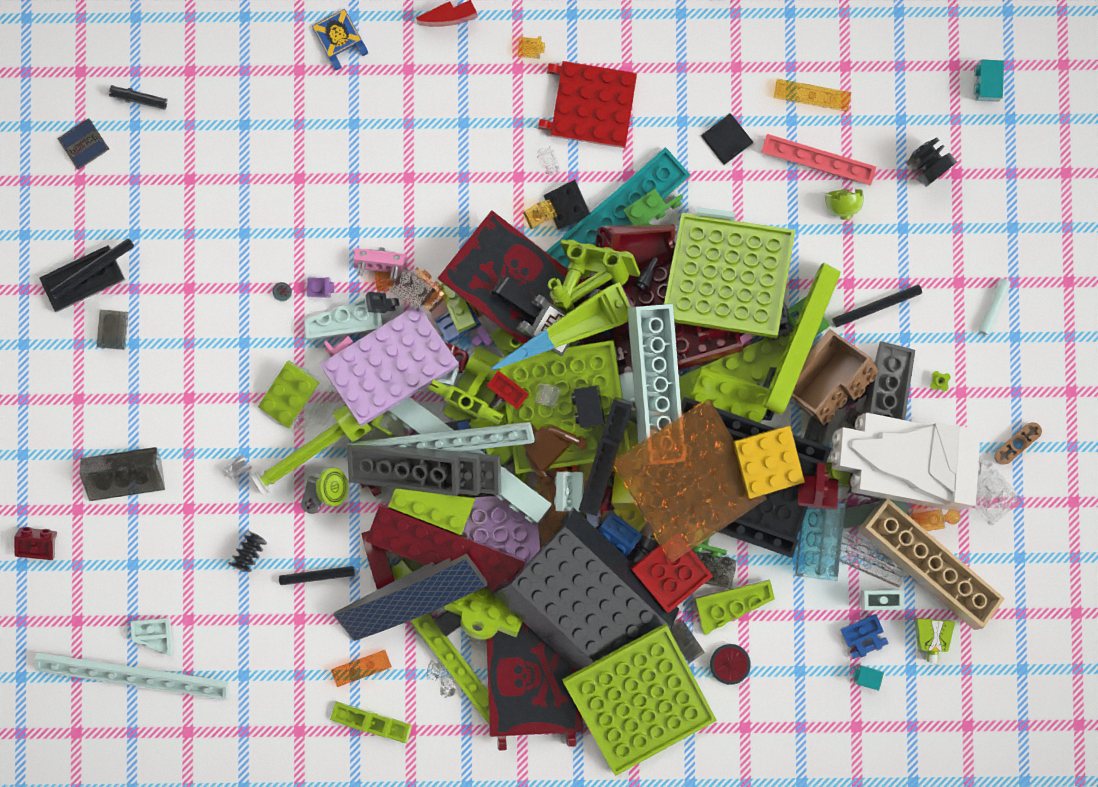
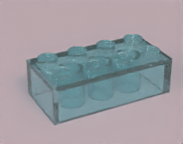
(820, 543)

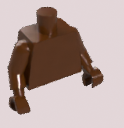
(547, 447)

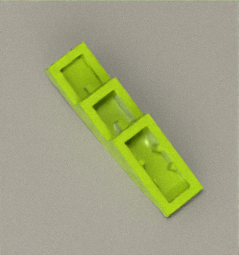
(371, 722)

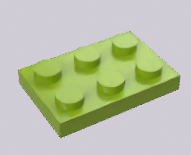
(288, 394)

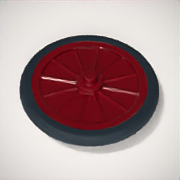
(730, 664)

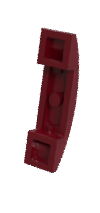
(378, 563)

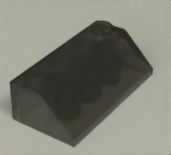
(122, 474)

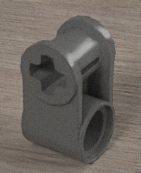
(309, 495)

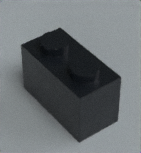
(588, 406)

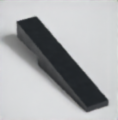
(605, 454)

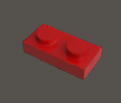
(508, 389)

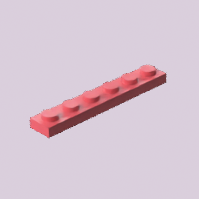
(818, 159)

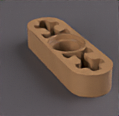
(1025, 429)

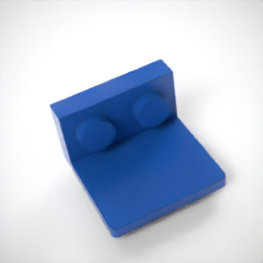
(620, 533)

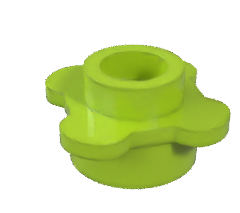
(935, 381)

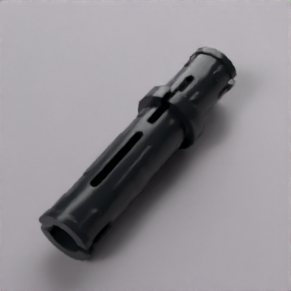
(130, 95)

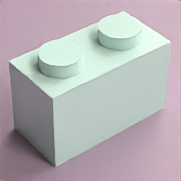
(882, 599)

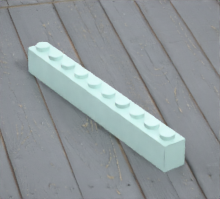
(512, 488)

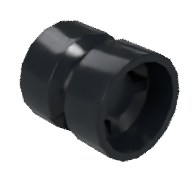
(646, 545)

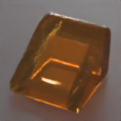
(383, 281)

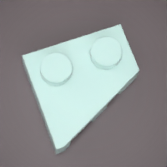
(153, 634)

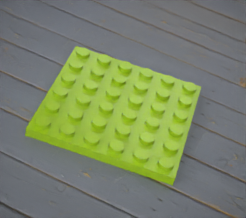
(729, 274)
(576, 369)
(639, 699)

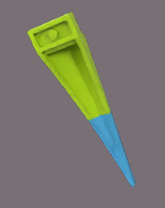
(596, 314)

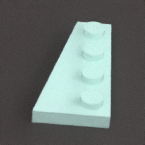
(343, 321)

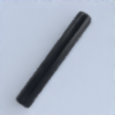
(317, 575)

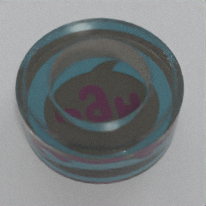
(282, 291)

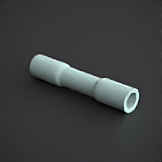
(999, 295)

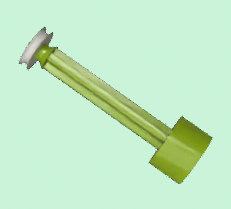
(346, 425)

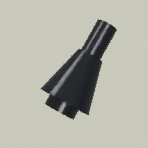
(643, 281)

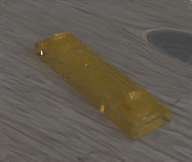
(812, 95)

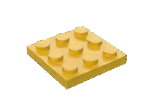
(768, 461)

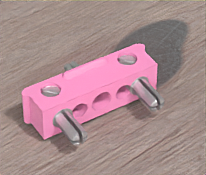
(379, 261)

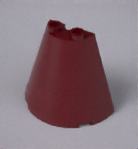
(640, 241)

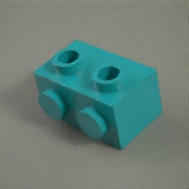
(989, 80)

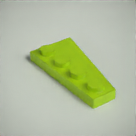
(730, 604)

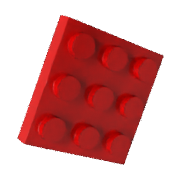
(671, 580)

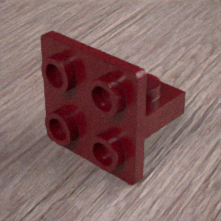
(819, 490)

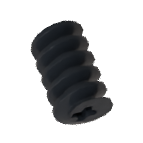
(248, 552)

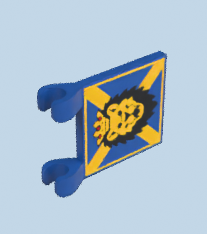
(337, 35)

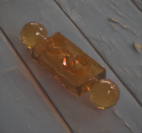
(935, 519)

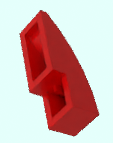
(448, 15)

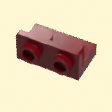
(35, 543)

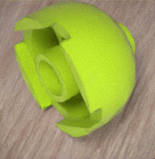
(844, 202)

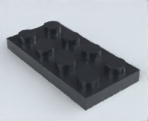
(95, 284)

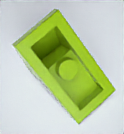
(405, 567)

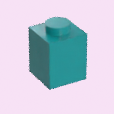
(868, 677)

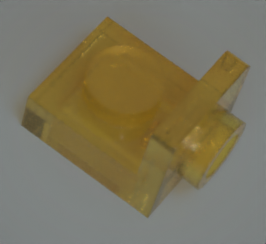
(531, 47)
(539, 214)

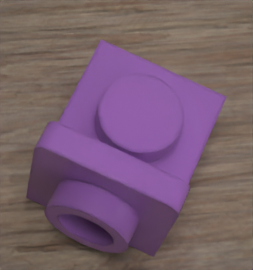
(320, 287)

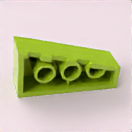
(438, 509)

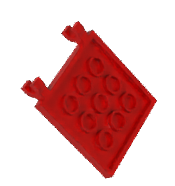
(591, 104)

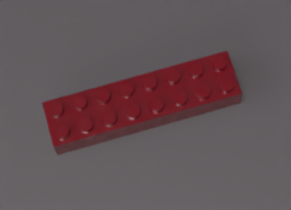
(431, 543)

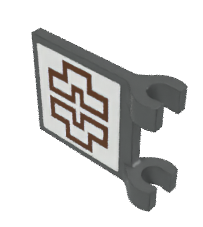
(548, 315)

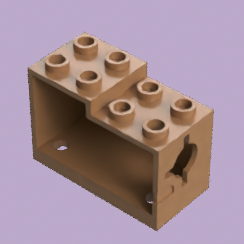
(830, 376)

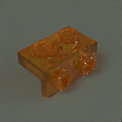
(438, 296)

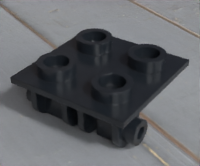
(568, 204)

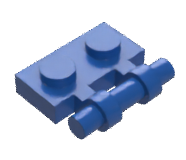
(863, 630)

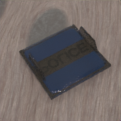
(83, 143)

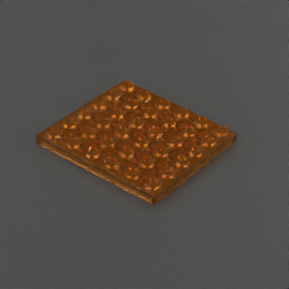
(686, 480)

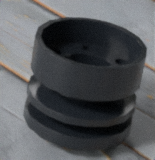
(931, 161)

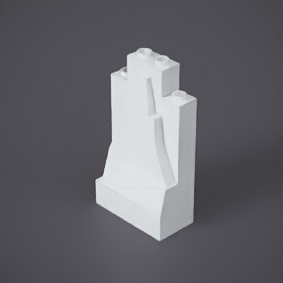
(910, 461)

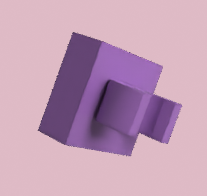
(482, 337)

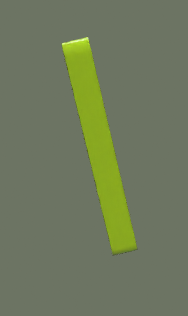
(801, 339)

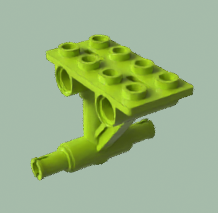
(586, 260)
(471, 395)

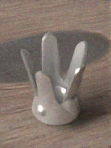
(235, 468)

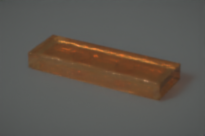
(361, 668)

